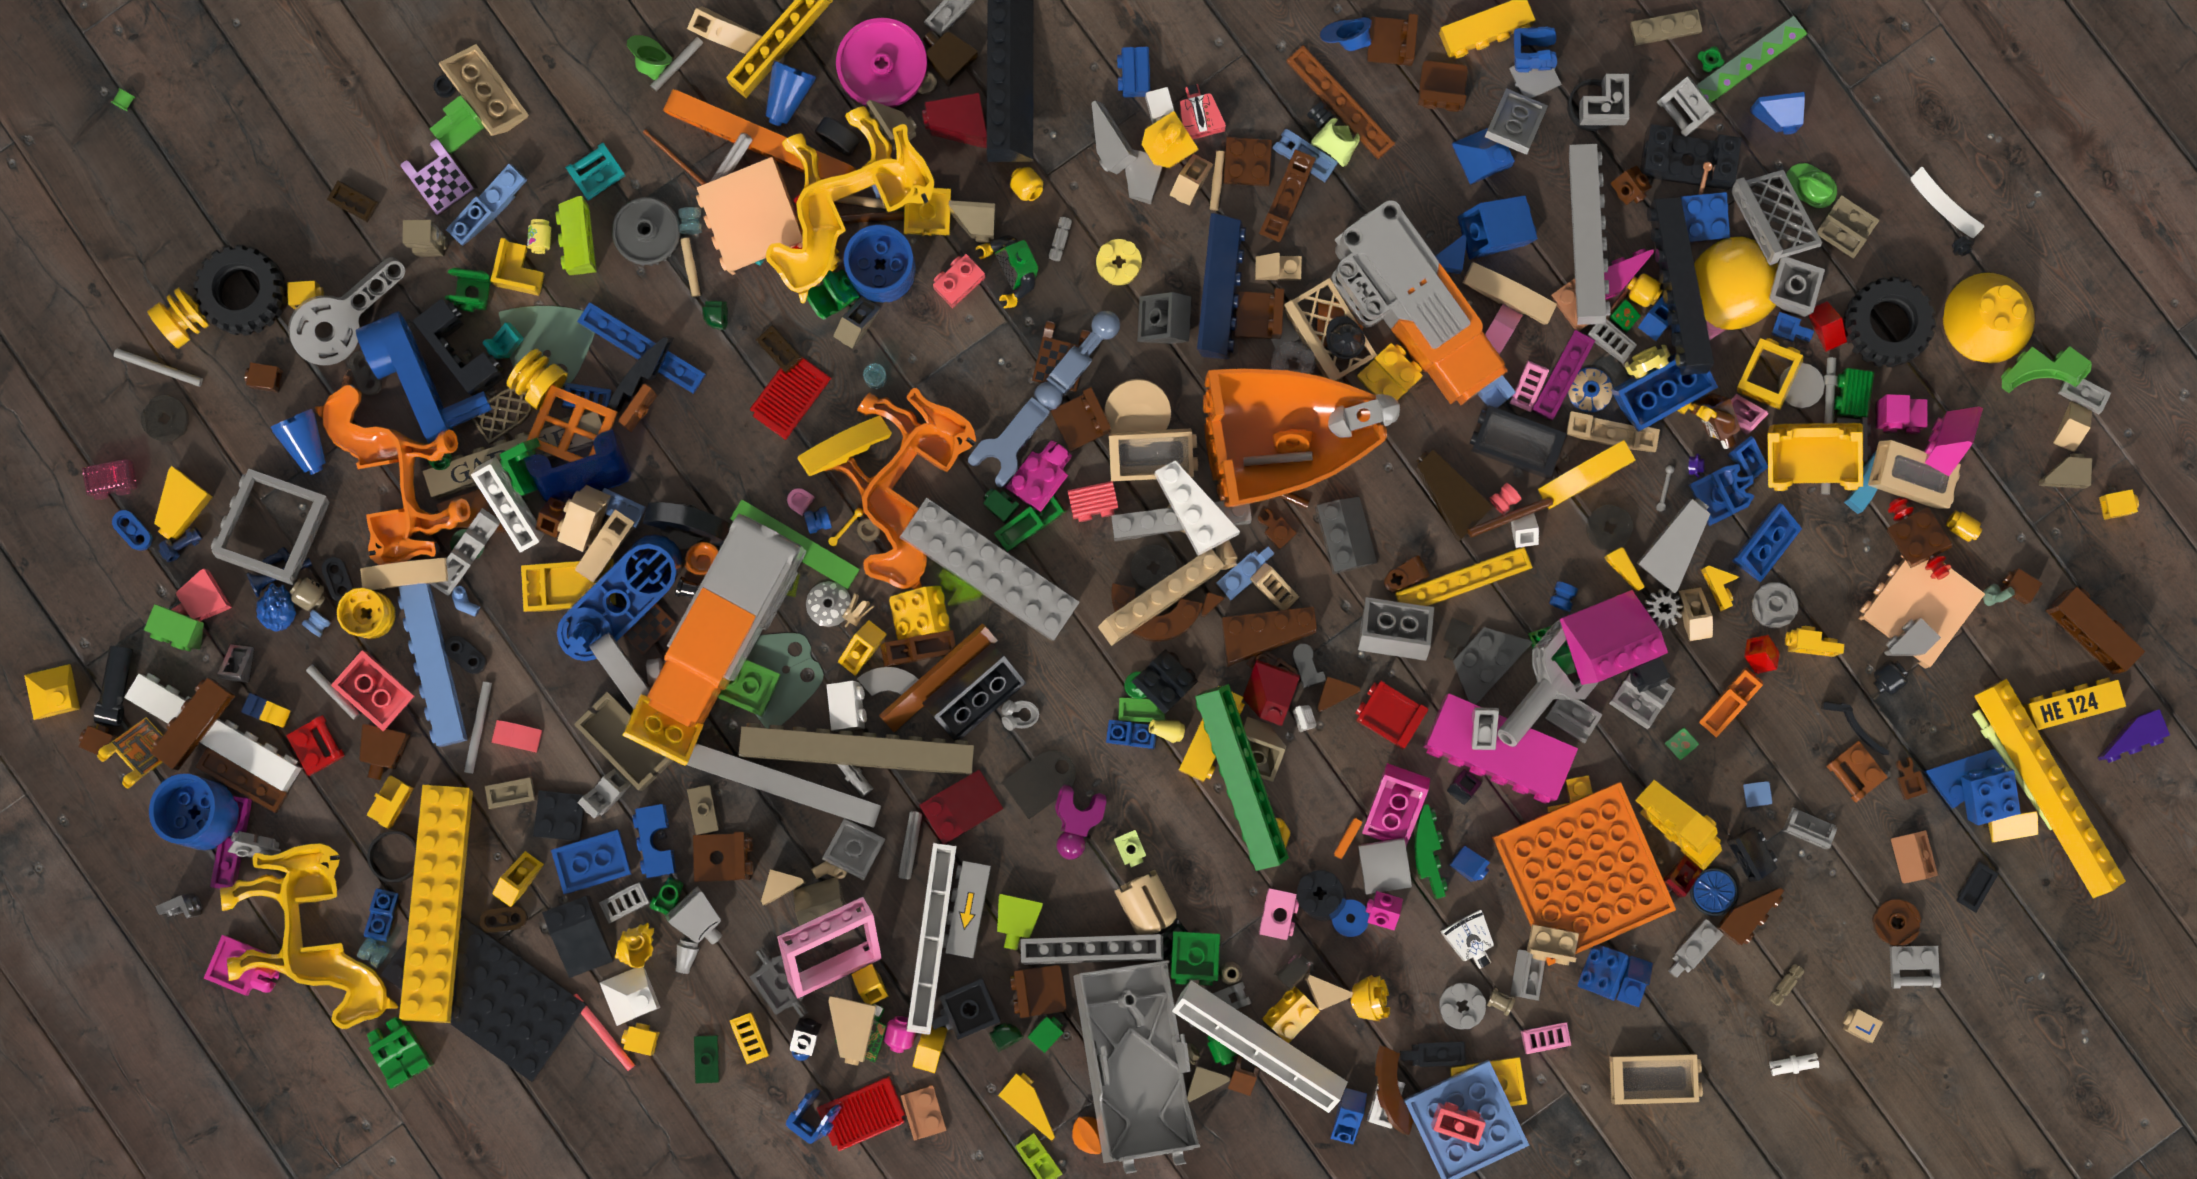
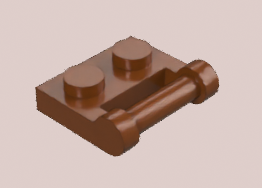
(1862, 766)

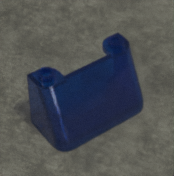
(600, 471)

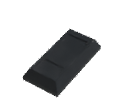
(1977, 886)

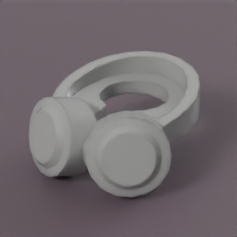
(1010, 722)

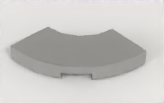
(887, 680)

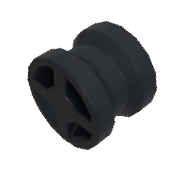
(1321, 114)

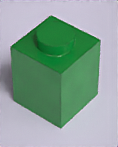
(1046, 1033)

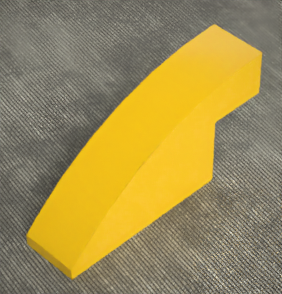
(1587, 474)

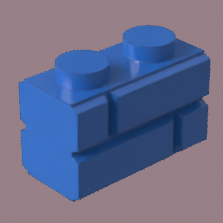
(1135, 71)

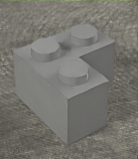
(1611, 107)

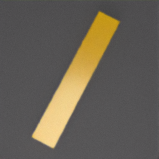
(1466, 579)

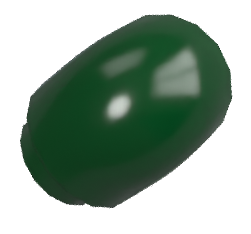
(716, 314)
(1005, 1036)

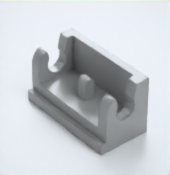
(1810, 828)

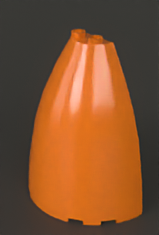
(1256, 403)

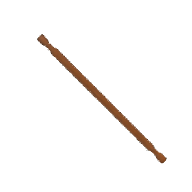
(677, 160)

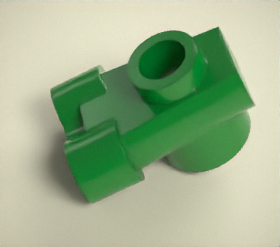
(665, 900)

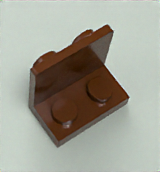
(1393, 40)
(1260, 314)
(1081, 420)

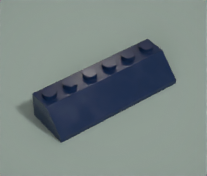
(1220, 287)

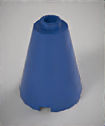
(786, 92)
(302, 440)

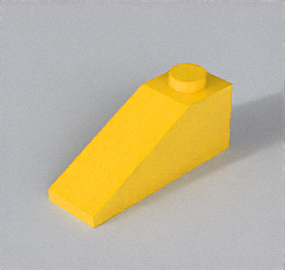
(1025, 1100)

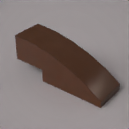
(917, 648)

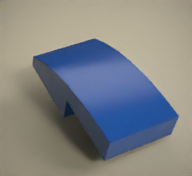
(1130, 734)
(381, 915)

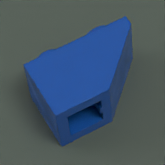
(1470, 864)
(1349, 1116)

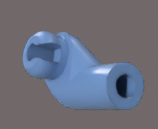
(462, 603)

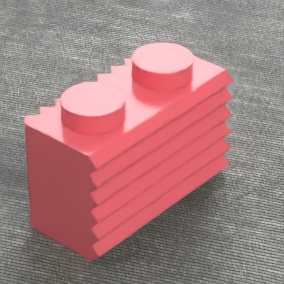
(1093, 501)

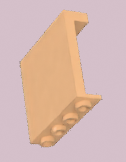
(749, 214)
(1914, 595)

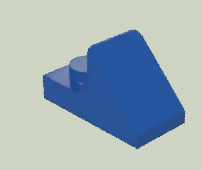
(1634, 981)

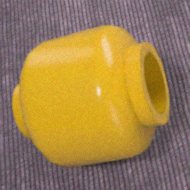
(1026, 184)
(1644, 290)

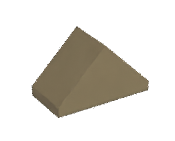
(1204, 1082)

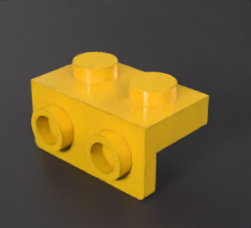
(1290, 1014)

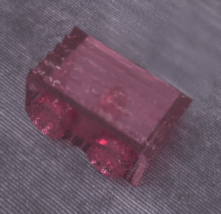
(109, 478)

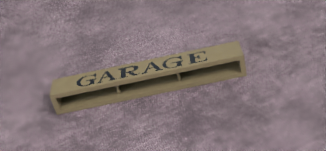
(458, 474)

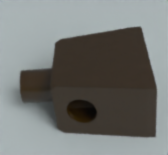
(949, 55)

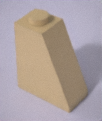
(852, 1027)

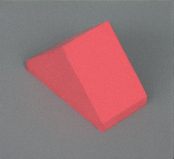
(516, 736)

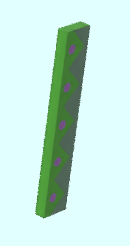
(1752, 59)

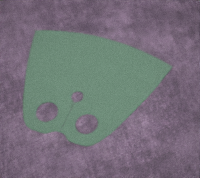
(552, 330)
(791, 692)

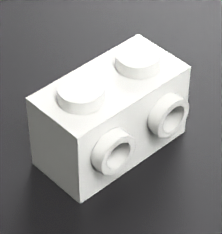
(846, 706)

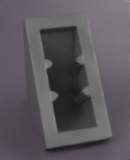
(237, 664)

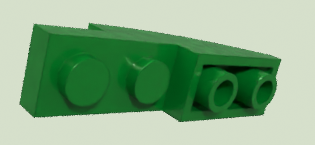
(1426, 842)

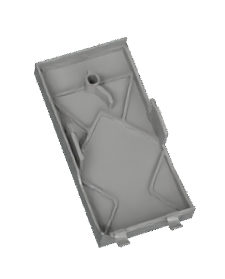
(1135, 1063)

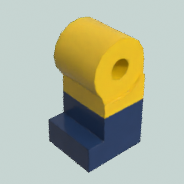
(265, 710)

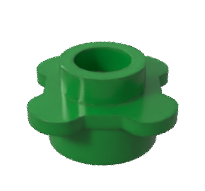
(1712, 53)

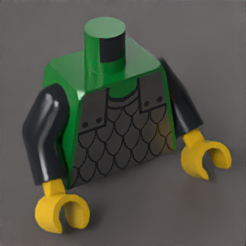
(1017, 266)

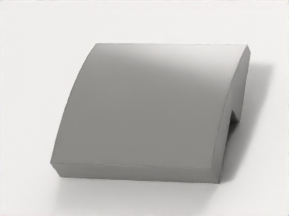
(1641, 706)
(1385, 866)

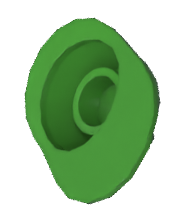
(649, 55)
(1812, 185)

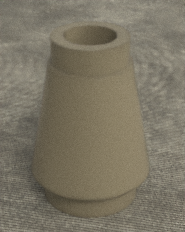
(1223, 973)

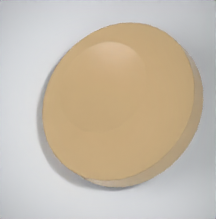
(1137, 407)

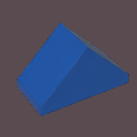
(1453, 256)
(1749, 458)

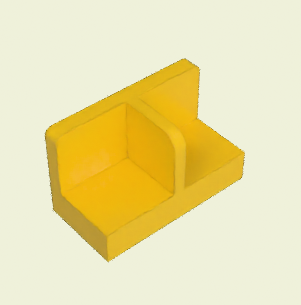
(390, 802)

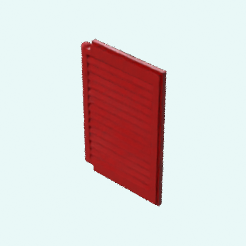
(789, 397)
(864, 1113)

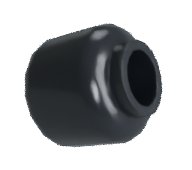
(1890, 677)

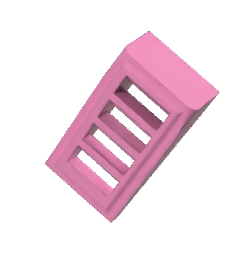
(1525, 374)
(1527, 1043)

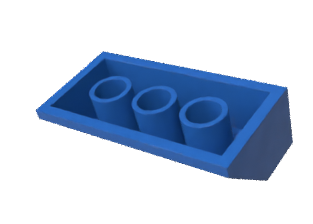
(1660, 393)

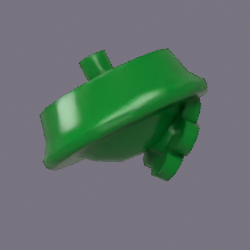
(1131, 689)

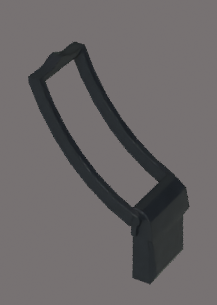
(1848, 711)

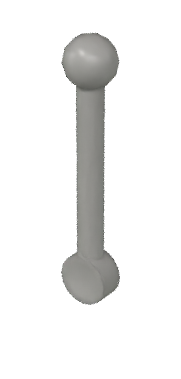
(1661, 506)

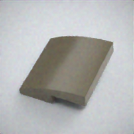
(1847, 226)

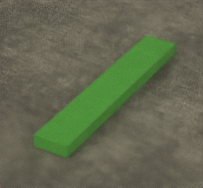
(815, 556)

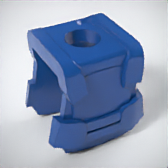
(1541, 60)
(803, 1128)

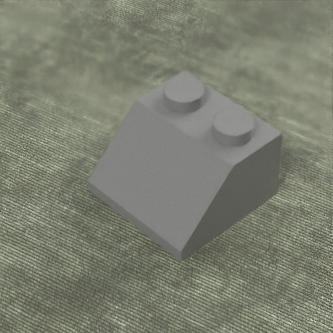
(1796, 286)

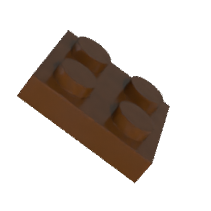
(1247, 161)

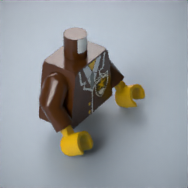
(1717, 418)

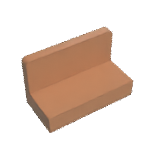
(1914, 857)

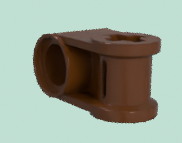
(1409, 573)

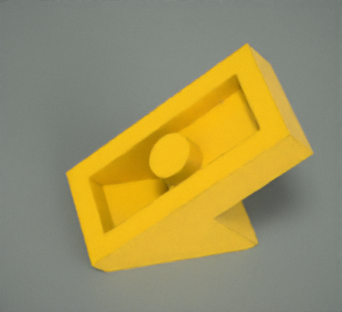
(1716, 579)

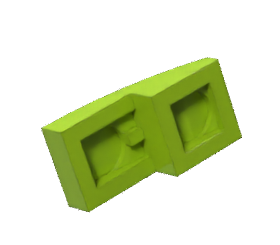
(1038, 1158)

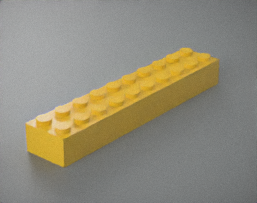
(436, 904)

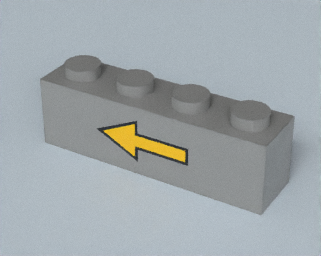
(968, 909)

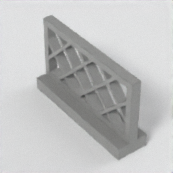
(1757, 218)

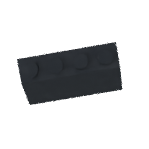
(974, 692)

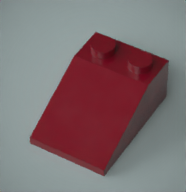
(961, 807)

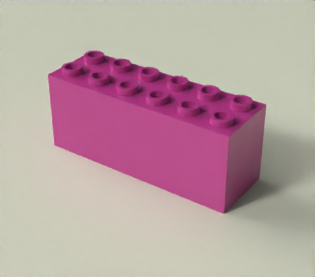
(1532, 766)

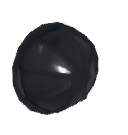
(1344, 338)

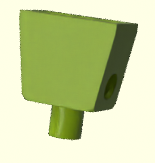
(1016, 918)

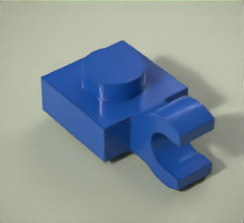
(1788, 327)

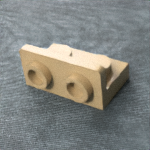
(1552, 943)

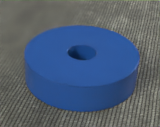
(1358, 925)

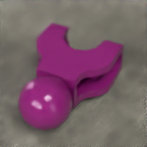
(1075, 822)

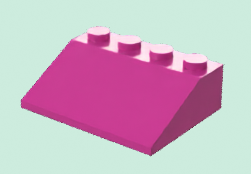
(1612, 637)

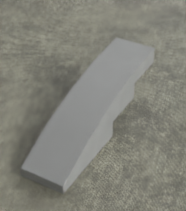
(467, 549)

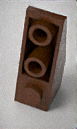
(1743, 919)

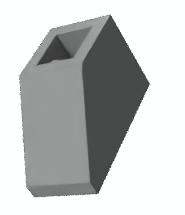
(1914, 641)

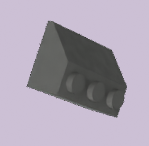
(1345, 534)

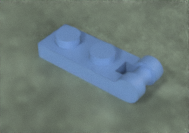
(1323, 164)

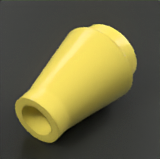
(1168, 729)

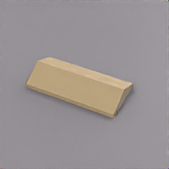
(484, 90)

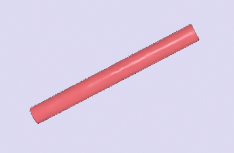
(606, 1037)

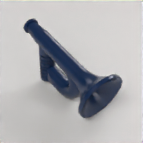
(259, 582)

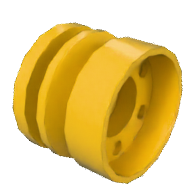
(178, 317)
(535, 377)
(353, 613)

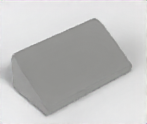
(1527, 976)

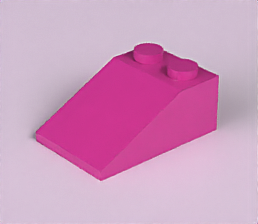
(1396, 804)

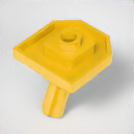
(1168, 141)

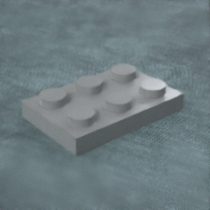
(1516, 121)

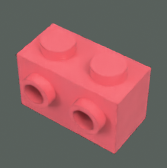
(958, 280)
(1457, 1123)

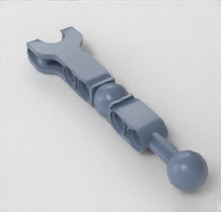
(1046, 398)

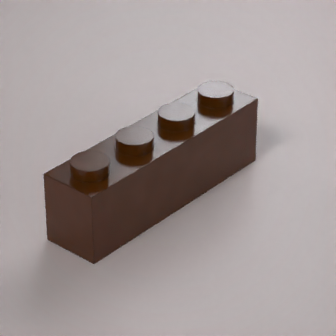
(192, 723)

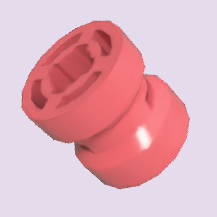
(1505, 498)

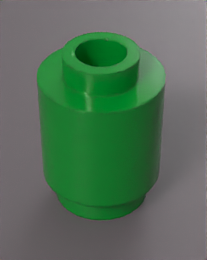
(1220, 1052)

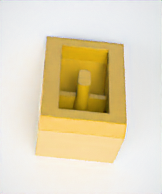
(930, 1049)

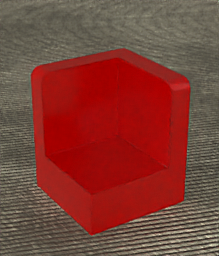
(1762, 654)

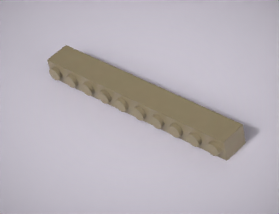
(856, 750)

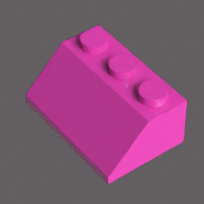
(1952, 438)

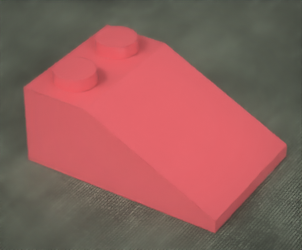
(373, 690)

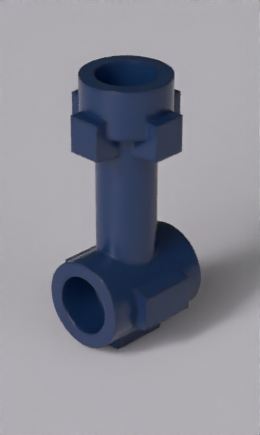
(170, 550)

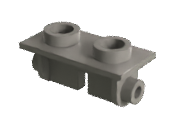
(244, 845)

